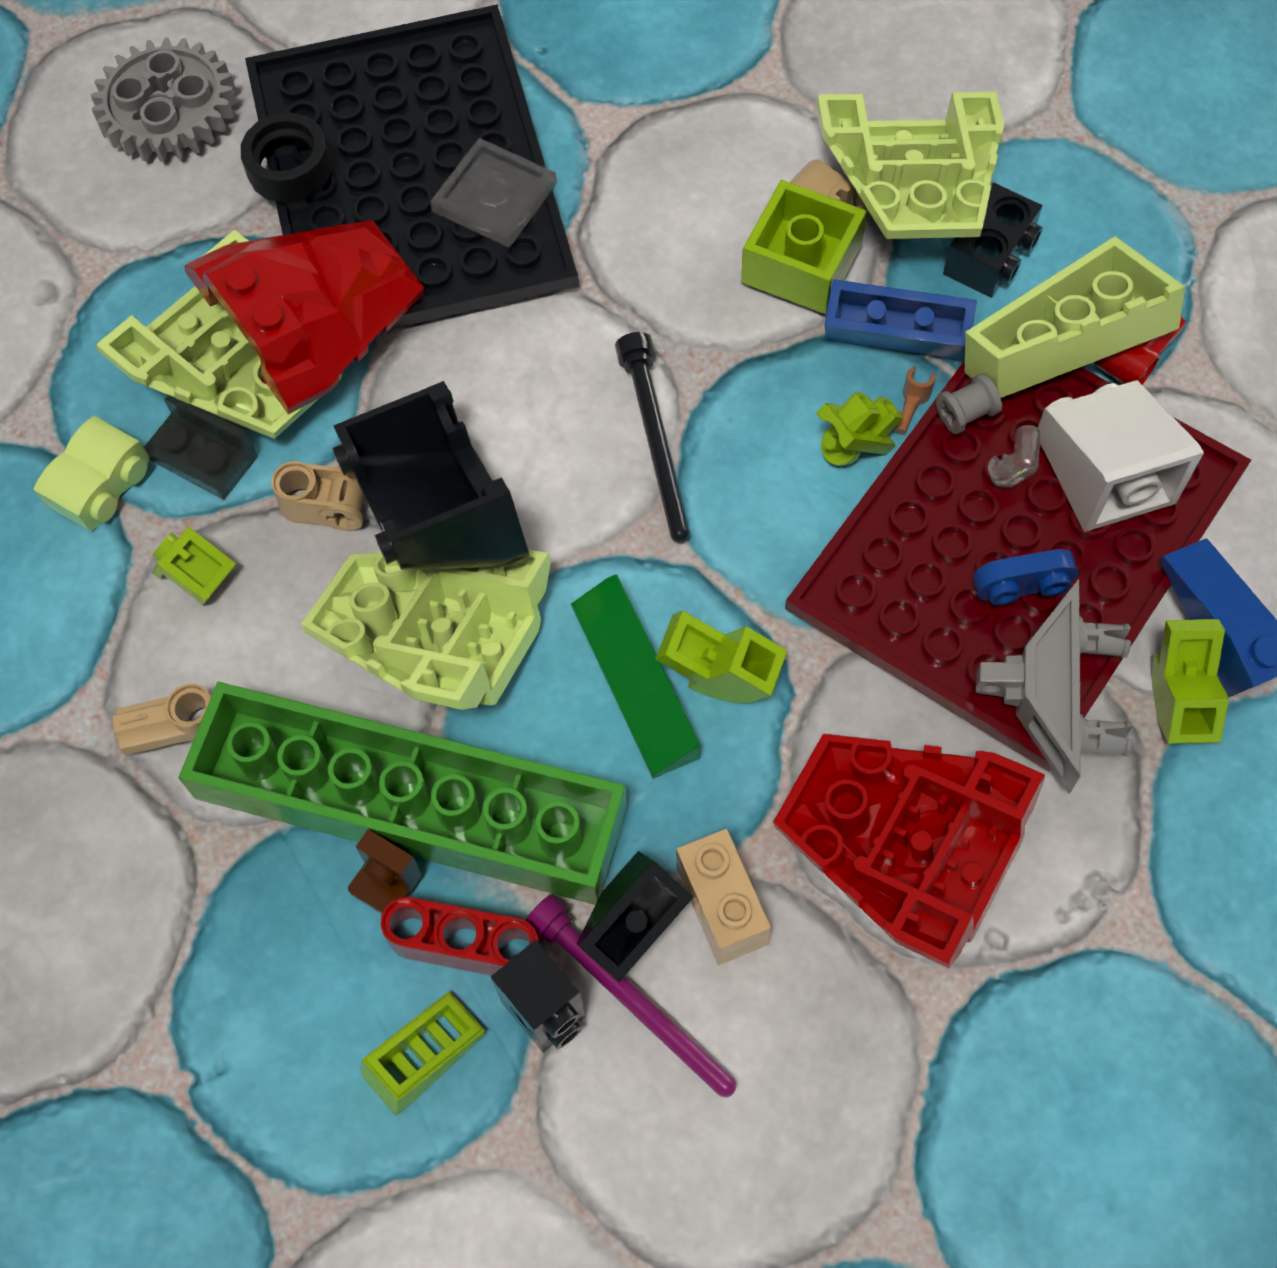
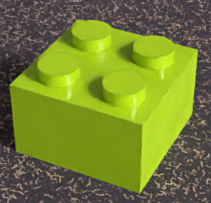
(802, 245)

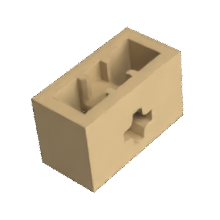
(723, 896)

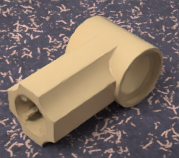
(160, 720)

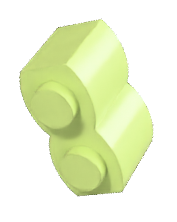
(92, 473)

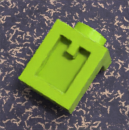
(192, 564)

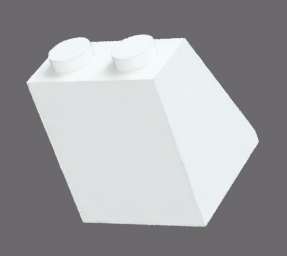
(1117, 453)

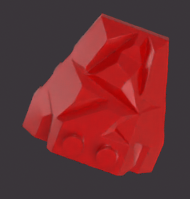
(309, 301)
(911, 834)

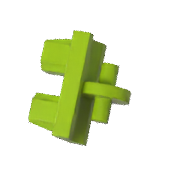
(857, 428)

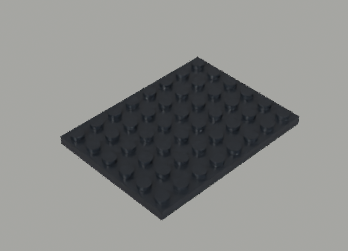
(397, 123)

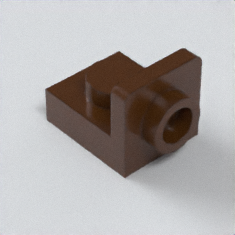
(386, 872)

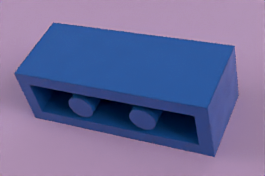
(899, 319)

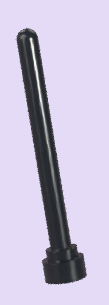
(636, 354)

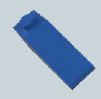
(1215, 591)

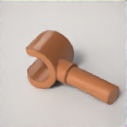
(914, 394)

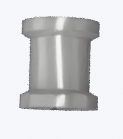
(969, 403)

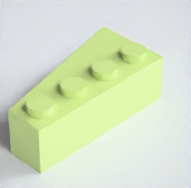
(1075, 318)

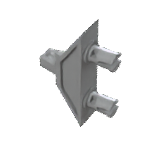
(1047, 688)

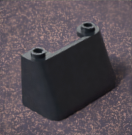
(429, 486)

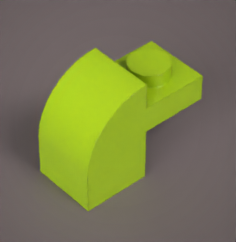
(720, 665)
(1186, 683)

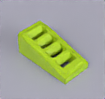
(391, 1052)

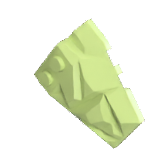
(918, 173)
(201, 360)
(433, 631)

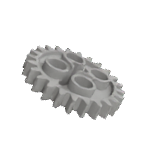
(164, 99)

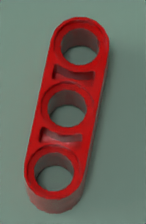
(438, 926)

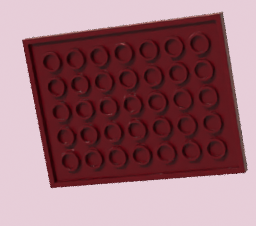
(905, 557)

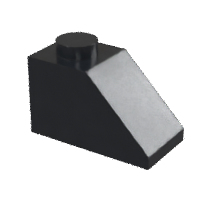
(632, 915)

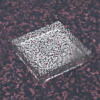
(493, 192)

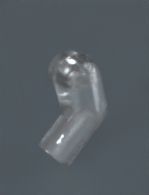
(1020, 464)

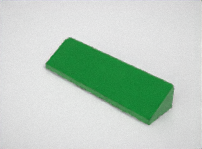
(636, 678)

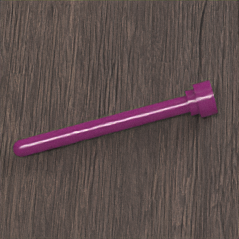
(554, 924)

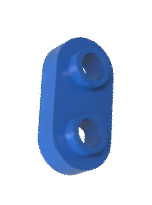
(1034, 573)

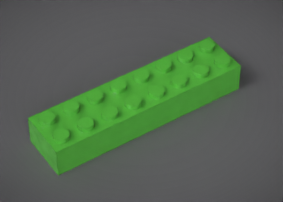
(408, 787)

